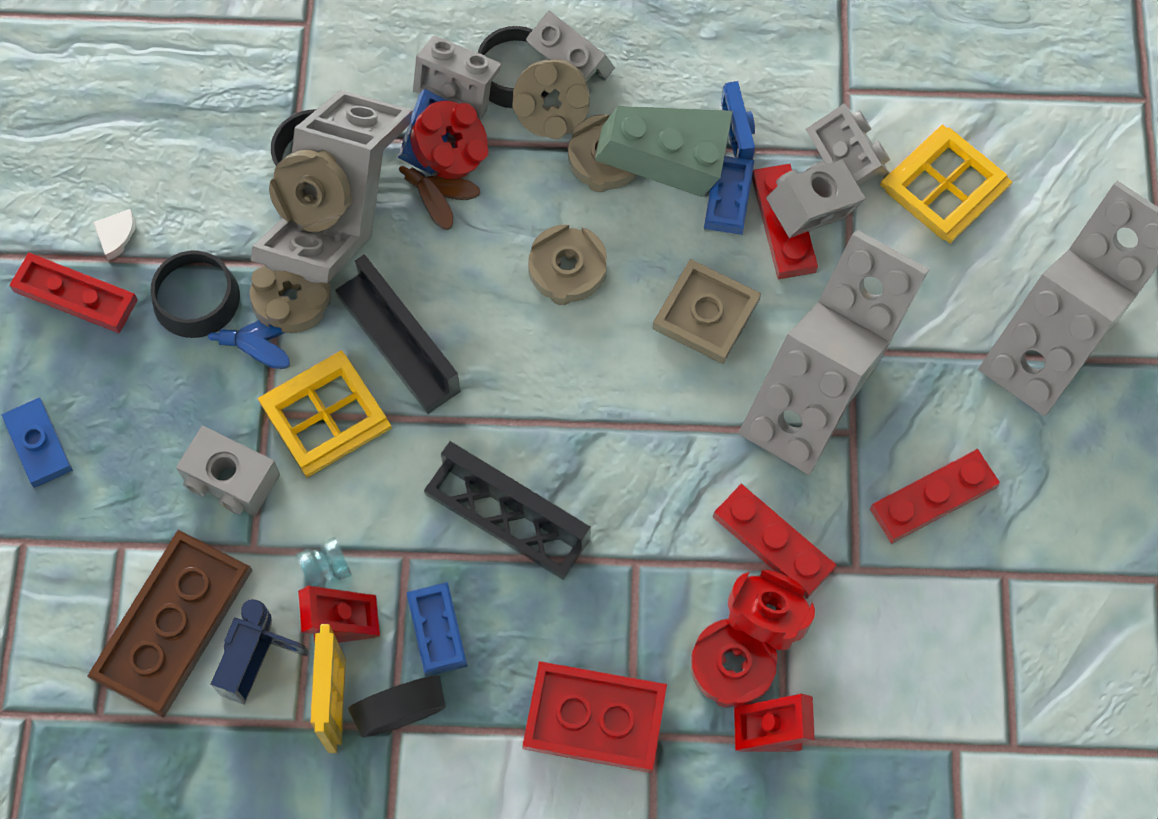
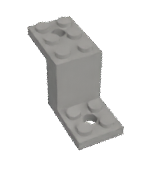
(356, 134)
(1077, 301)
(832, 352)

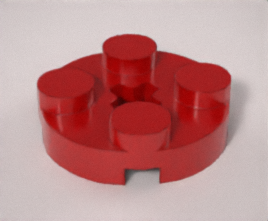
(464, 125)
(779, 626)
(726, 686)

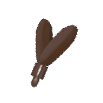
(434, 191)

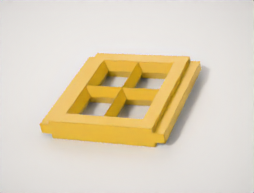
(971, 206)
(342, 442)
(328, 689)

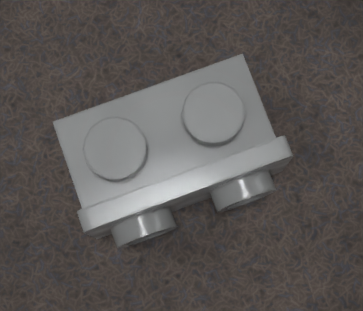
(559, 41)
(455, 73)
(844, 137)

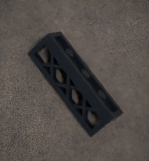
(399, 337)
(517, 498)

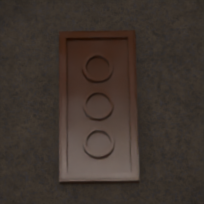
(170, 623)

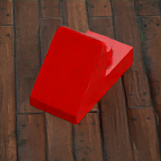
(349, 613)
(775, 724)

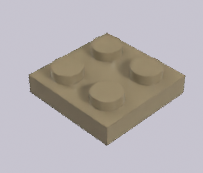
(706, 311)

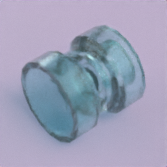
(323, 563)

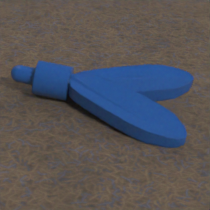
(253, 341)

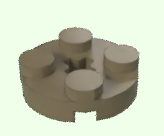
(547, 76)
(582, 155)
(325, 175)
(573, 284)
(281, 312)

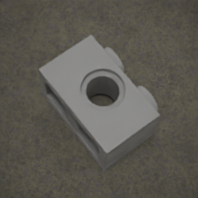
(815, 197)
(212, 454)

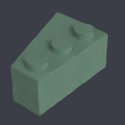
(667, 145)

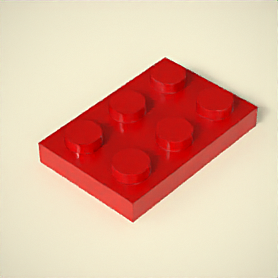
(595, 717)

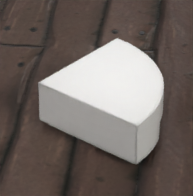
(115, 232)

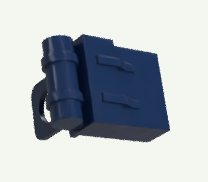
(246, 649)

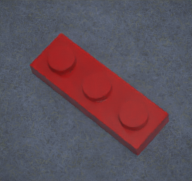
(790, 255)
(73, 292)
(934, 496)
(773, 539)

